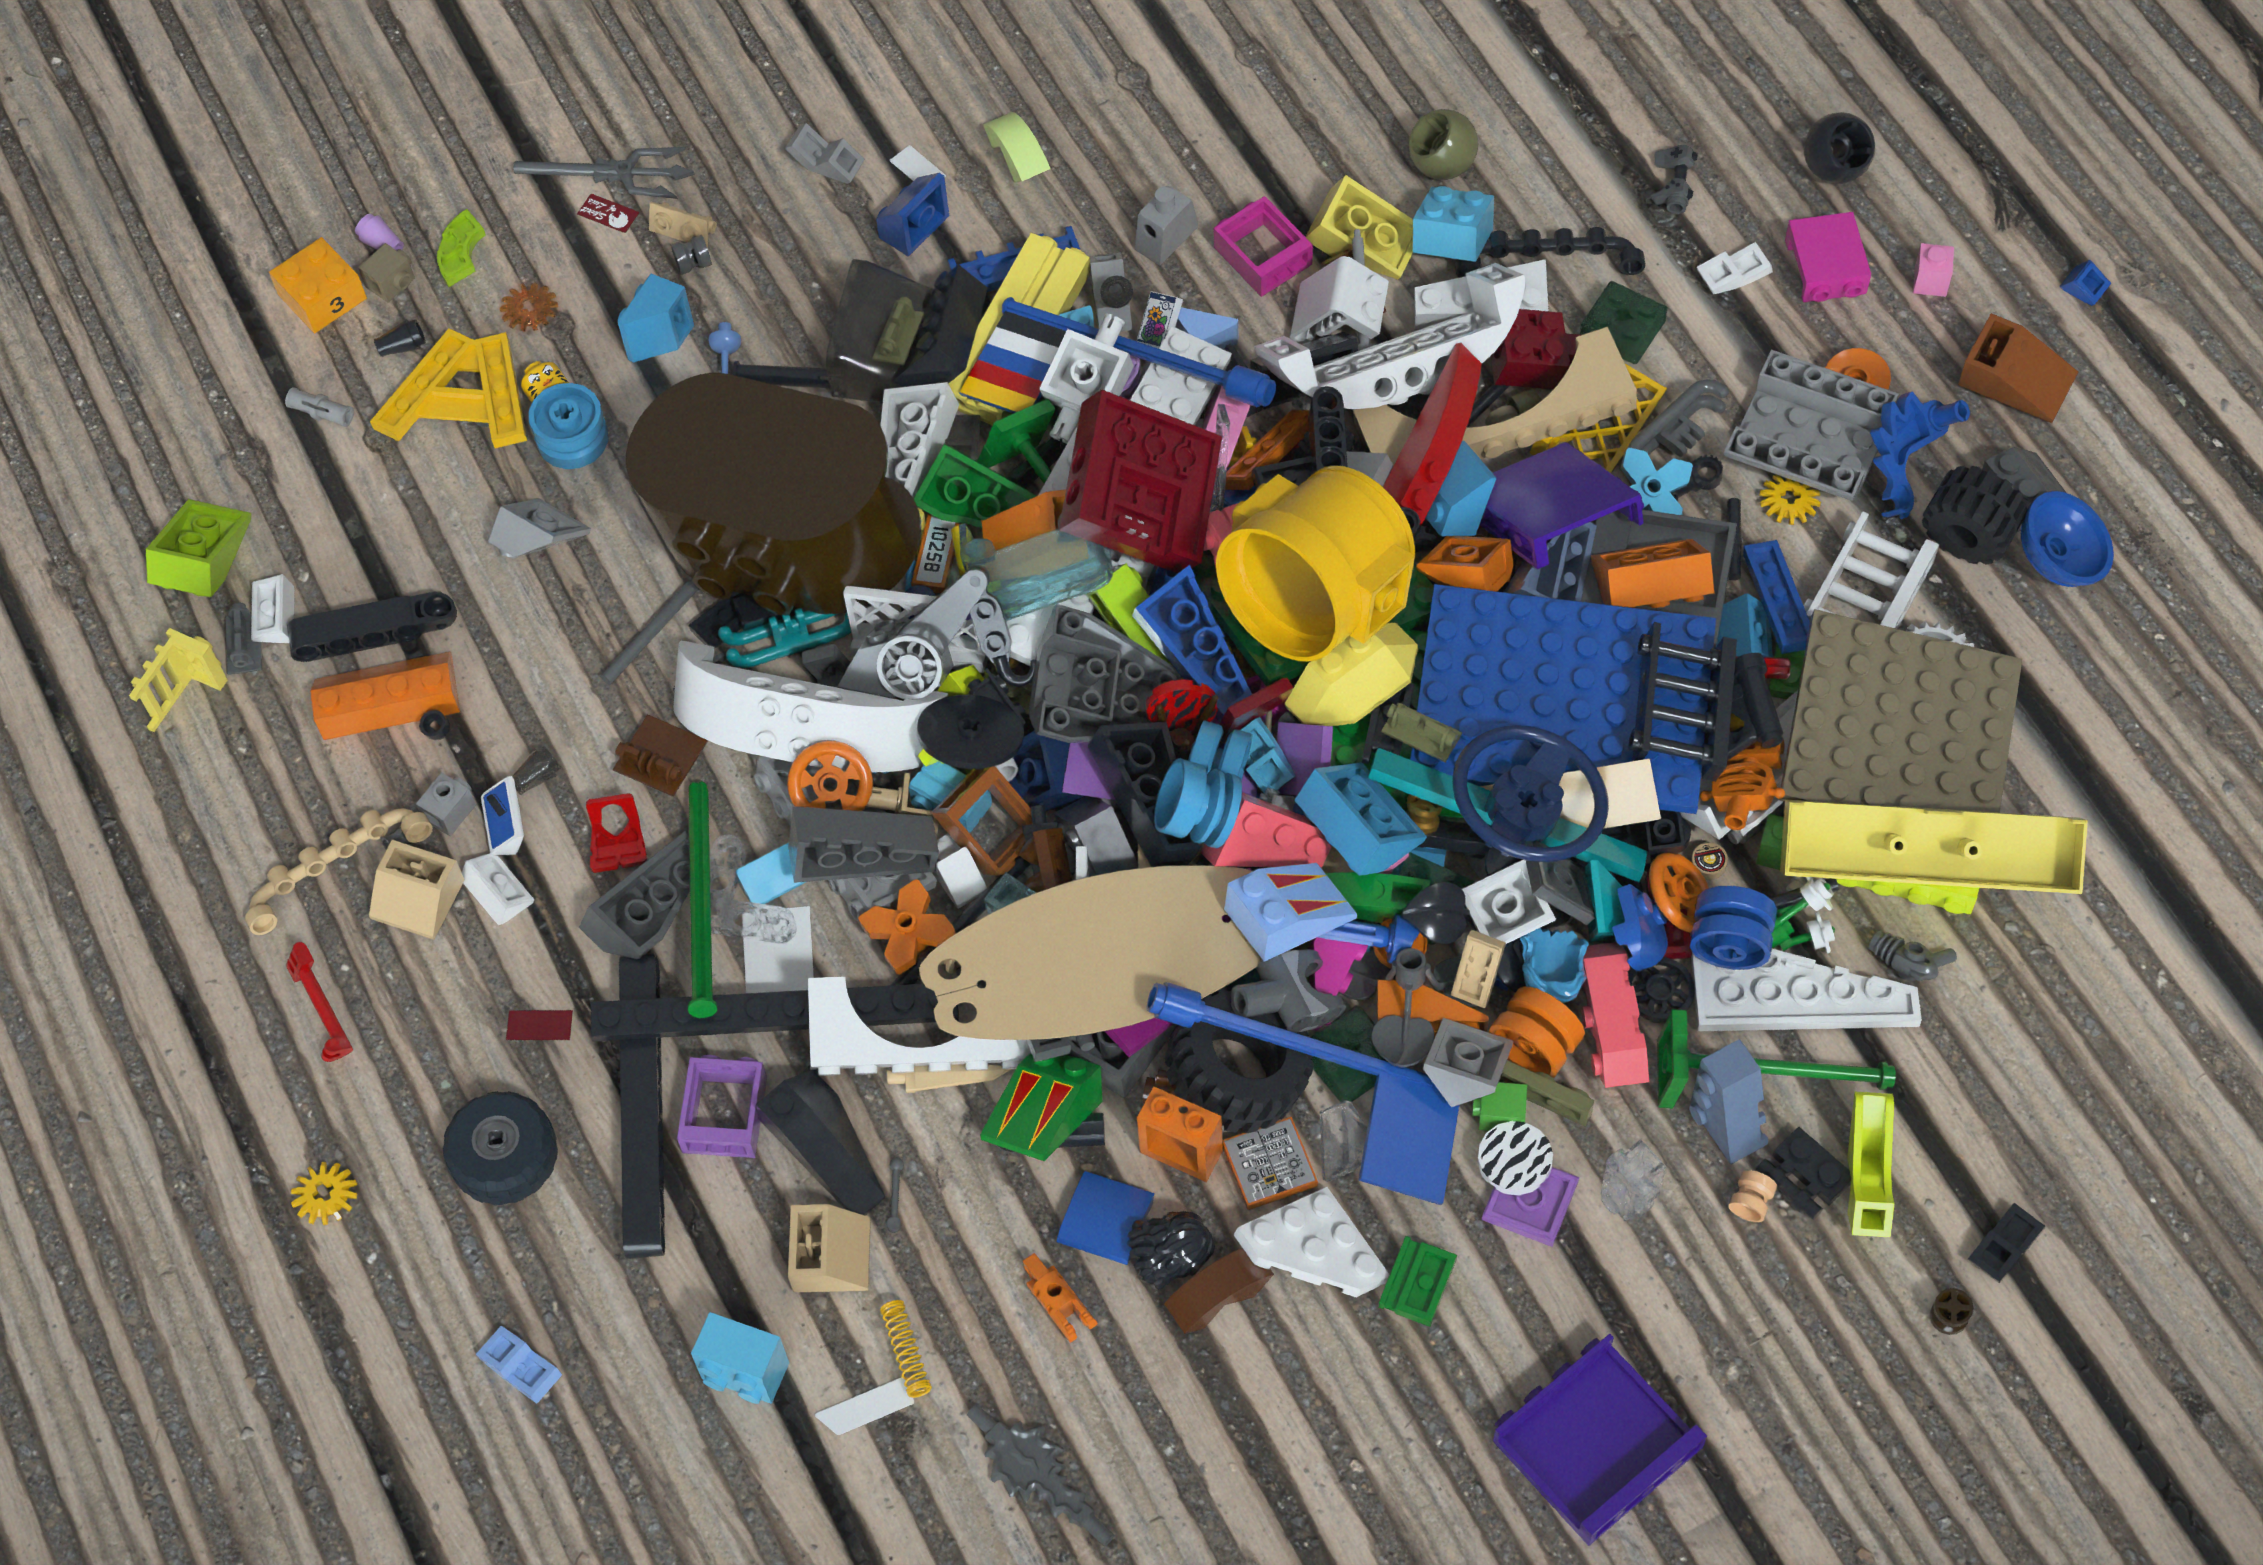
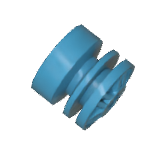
(1198, 803)

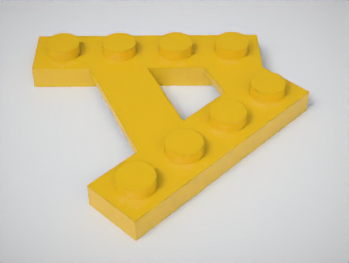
(425, 393)

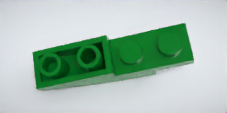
(1377, 894)

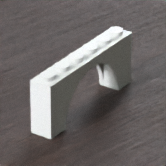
(844, 1041)

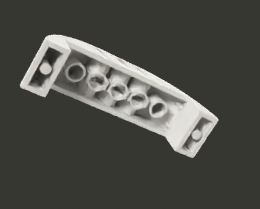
(1410, 362)
(786, 715)

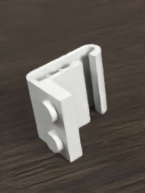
(1339, 296)

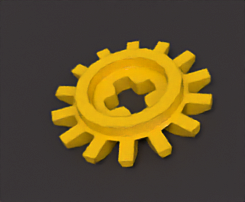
(1780, 505)
(338, 1195)

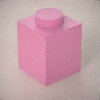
(1933, 270)

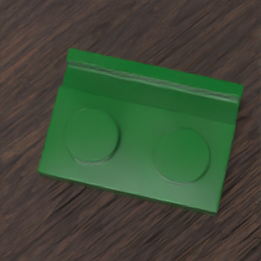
(1418, 1281)

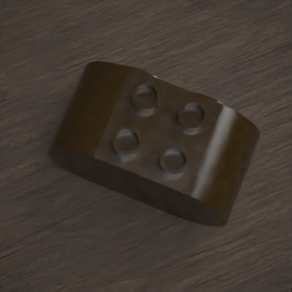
(772, 493)

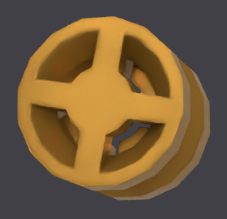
(1423, 813)

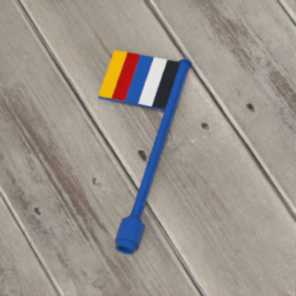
(1027, 340)

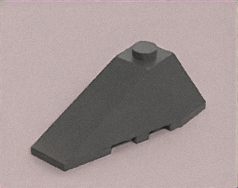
(643, 904)

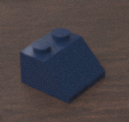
(1042, 772)

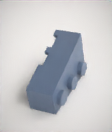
(1566, 570)
(1728, 1101)

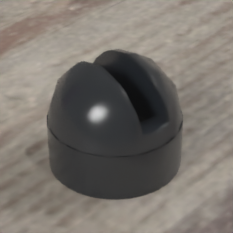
(430, 732)

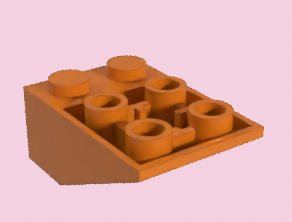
(1025, 520)

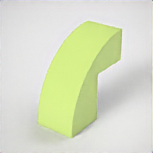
(1017, 145)

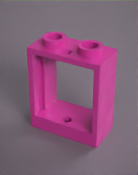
(1278, 268)

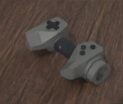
(1677, 192)

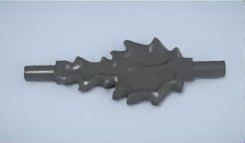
(1029, 1465)

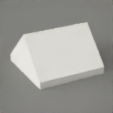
(1505, 905)

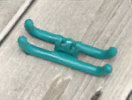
(788, 634)

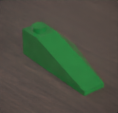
(966, 490)

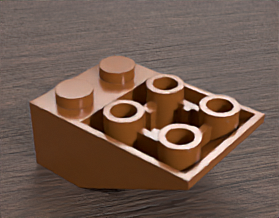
(2017, 369)

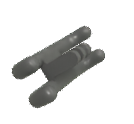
(1673, 424)

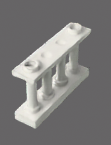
(1903, 586)

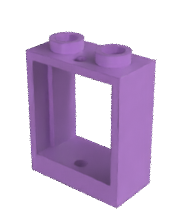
(714, 1140)

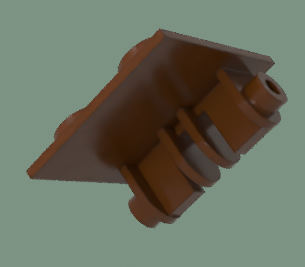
(659, 755)

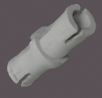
(337, 412)

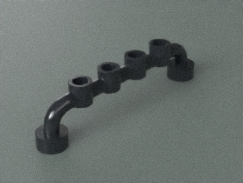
(1596, 242)

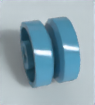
(568, 425)
(1209, 753)

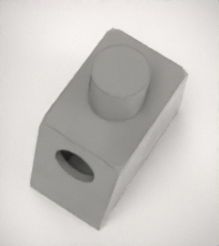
(1164, 224)

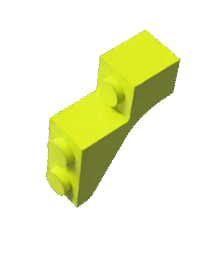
(1870, 1164)

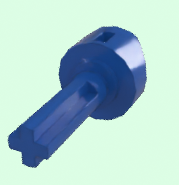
(1394, 938)

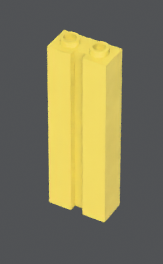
(1038, 278)

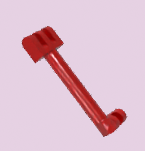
(300, 969)

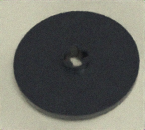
(970, 731)

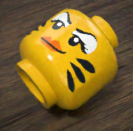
(540, 377)

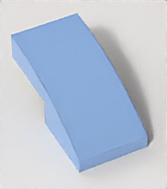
(518, 1364)

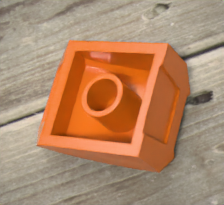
(1469, 562)

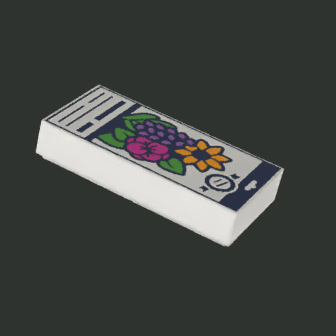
(1158, 318)

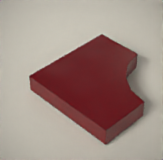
(1255, 706)

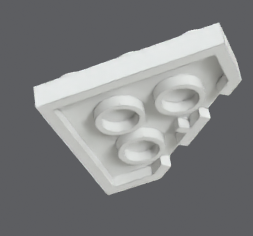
(1315, 1244)

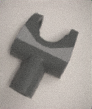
(1288, 992)

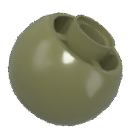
(1443, 144)

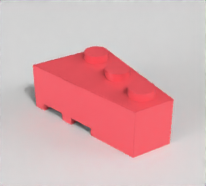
(1269, 838)

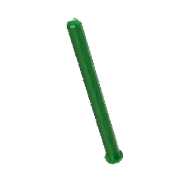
(702, 1000)

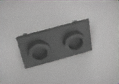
(242, 652)

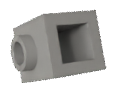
(447, 803)

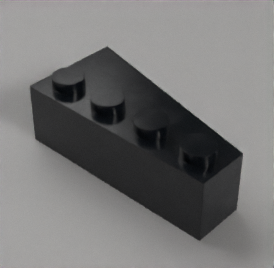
(946, 330)
(1134, 765)

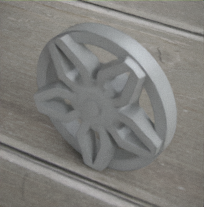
(910, 666)

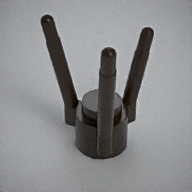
(1182, 738)

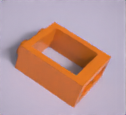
(1165, 1127)

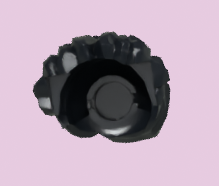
(1170, 1247)

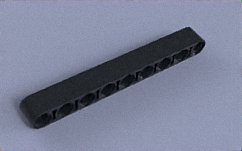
(641, 1121)

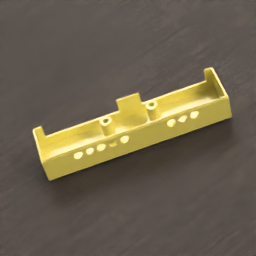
(1933, 846)

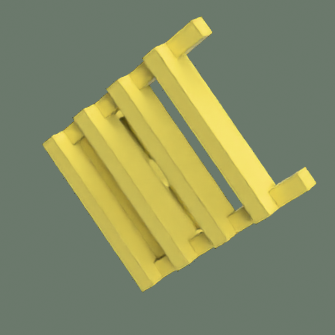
(183, 660)

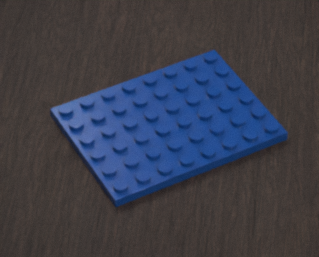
(1561, 670)

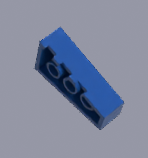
(1191, 639)

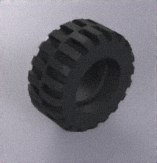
(1238, 1099)

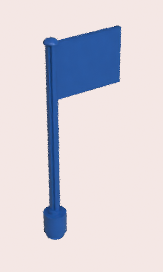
(1409, 1118)

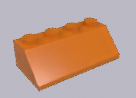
(384, 695)

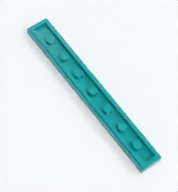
(1438, 789)

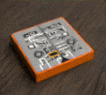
(1269, 1164)

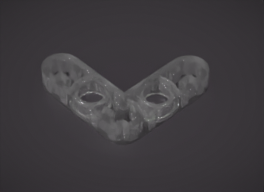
(729, 909)

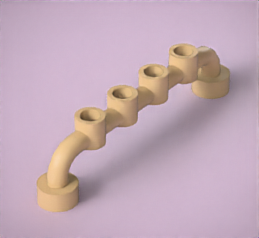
(313, 863)

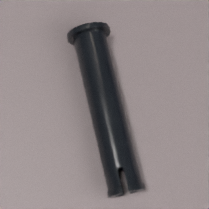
(783, 375)

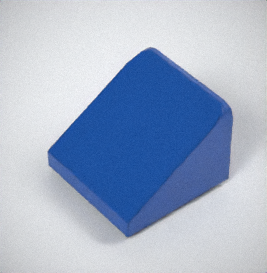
(2086, 283)

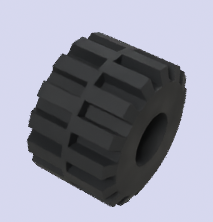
(1974, 515)

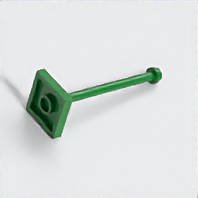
(1019, 435)
(1675, 1060)

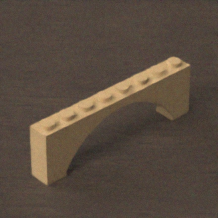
(1589, 392)

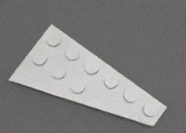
(1798, 995)

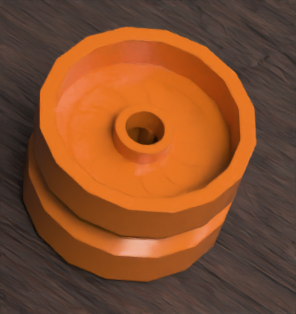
(1540, 1030)

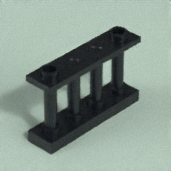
(1716, 691)

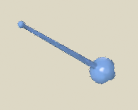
(724, 343)

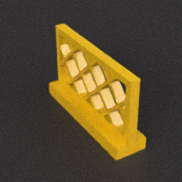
(1640, 381)

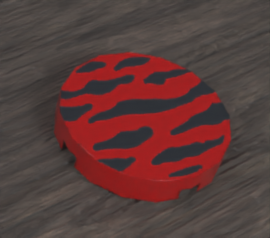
(1181, 703)

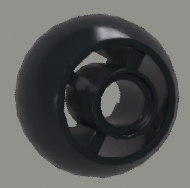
(1850, 141)

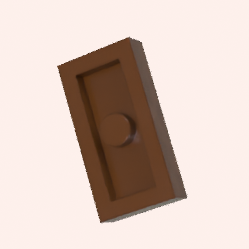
(1049, 852)

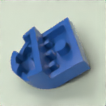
(1642, 928)

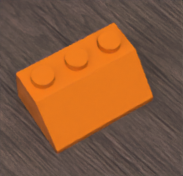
(1654, 574)

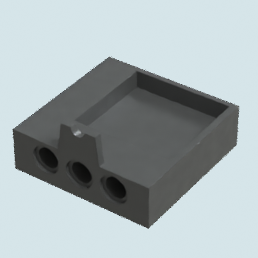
(1618, 533)

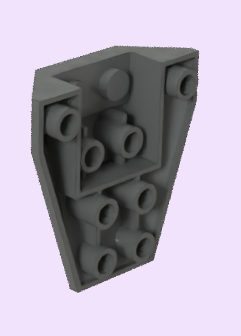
(1090, 677)

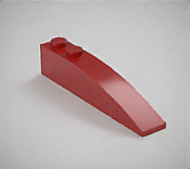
(1436, 435)

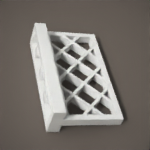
(963, 648)

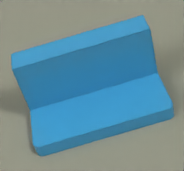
(1748, 623)

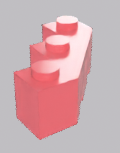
(1613, 1017)

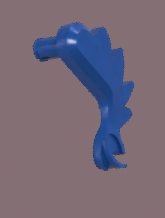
(1904, 430)

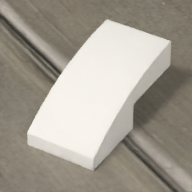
(1734, 271)

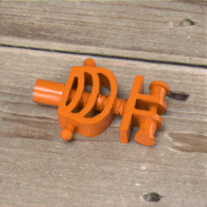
(1747, 784)

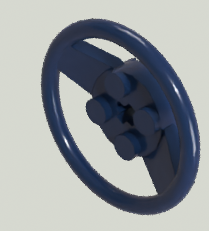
(1529, 798)

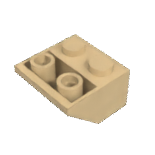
(414, 889)
(828, 1249)

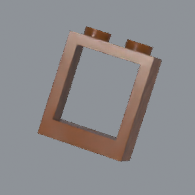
(963, 797)

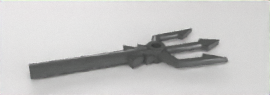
(614, 170)

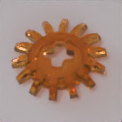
(524, 317)

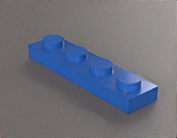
(1778, 595)

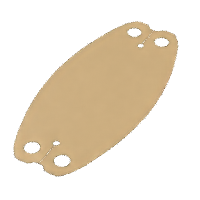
(1091, 953)

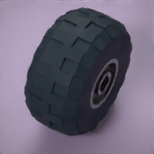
(500, 1148)

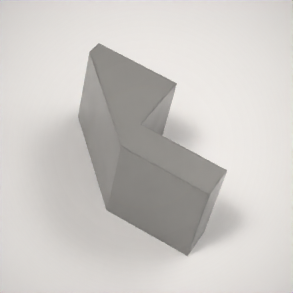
(831, 160)

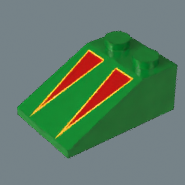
(1044, 1105)

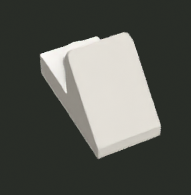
(958, 872)

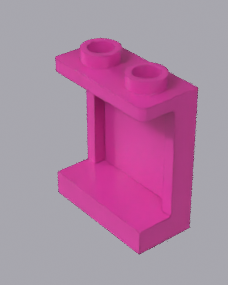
(1829, 256)

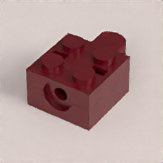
(1534, 351)

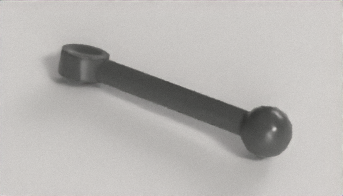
(893, 1222)

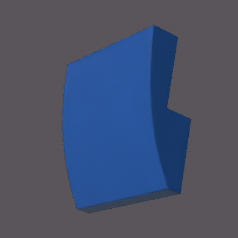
(1103, 1216)

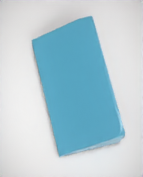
(767, 876)

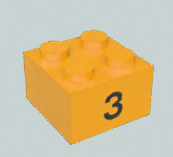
(318, 285)

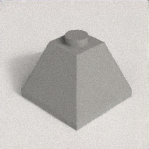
(532, 527)

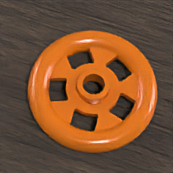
(825, 754)
(1676, 891)

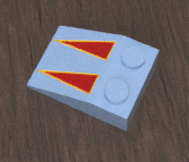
(1285, 907)

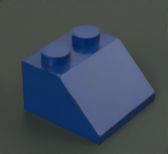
(914, 213)

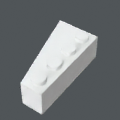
(1452, 297)
(915, 430)

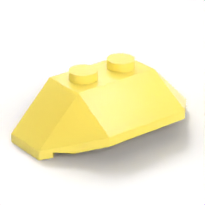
(1354, 678)

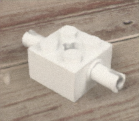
(1078, 358)

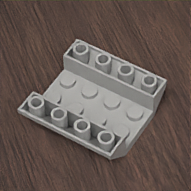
(1811, 425)

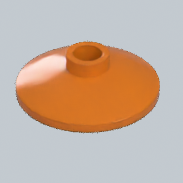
(1861, 365)

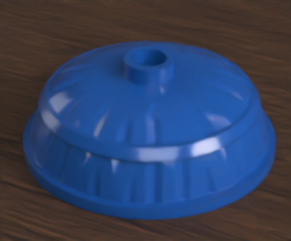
(2066, 540)

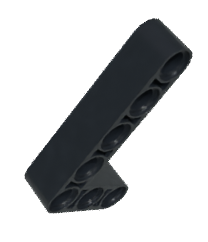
(1334, 451)

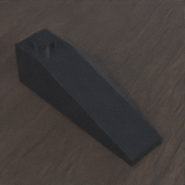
(819, 1134)

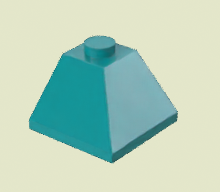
(1605, 902)

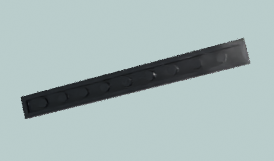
(755, 1012)

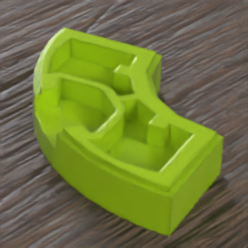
(457, 246)

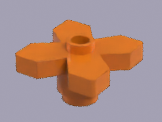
(908, 927)

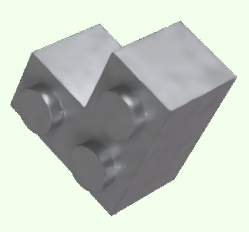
(1095, 825)

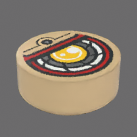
(1710, 860)

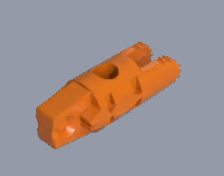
(1049, 1283)

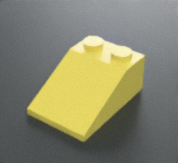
(1382, 226)

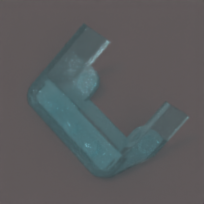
(1038, 569)

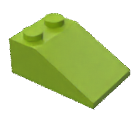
(196, 548)

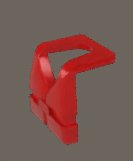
(610, 850)

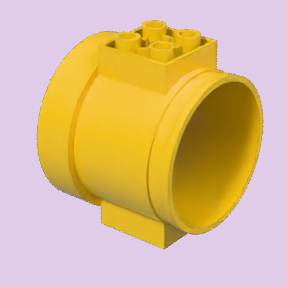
(1316, 562)

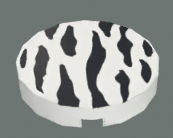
(1515, 1157)

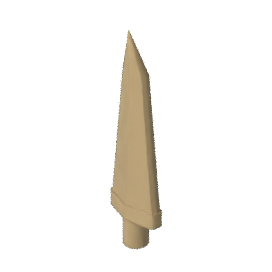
(922, 1079)

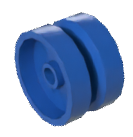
(1733, 927)

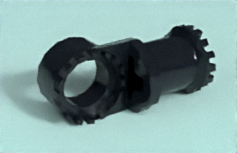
(1696, 481)

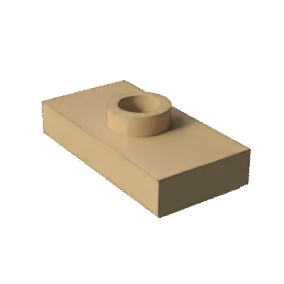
(1478, 968)

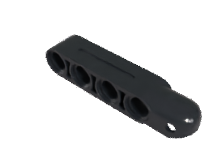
(369, 625)

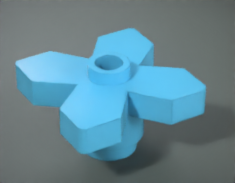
(1642, 474)

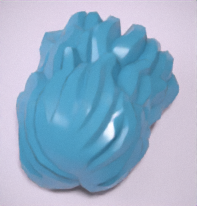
(1554, 962)

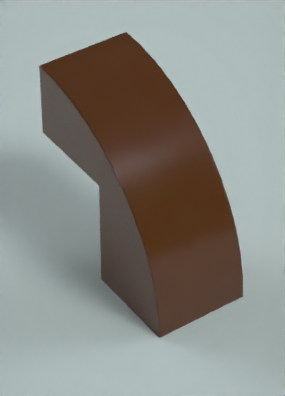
(1219, 1284)

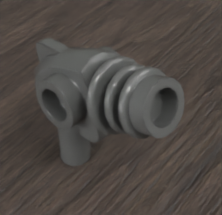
(1912, 959)

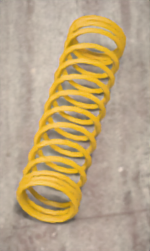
(918, 1384)

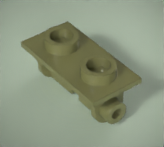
(898, 333)
(1421, 731)

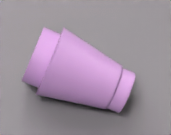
(375, 233)

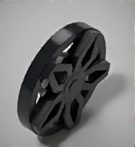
(1661, 989)

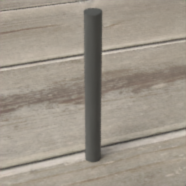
(649, 632)

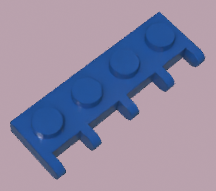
(994, 268)

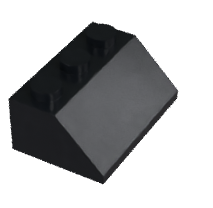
(1321, 350)

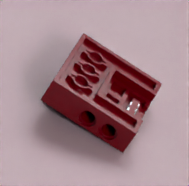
(1140, 482)

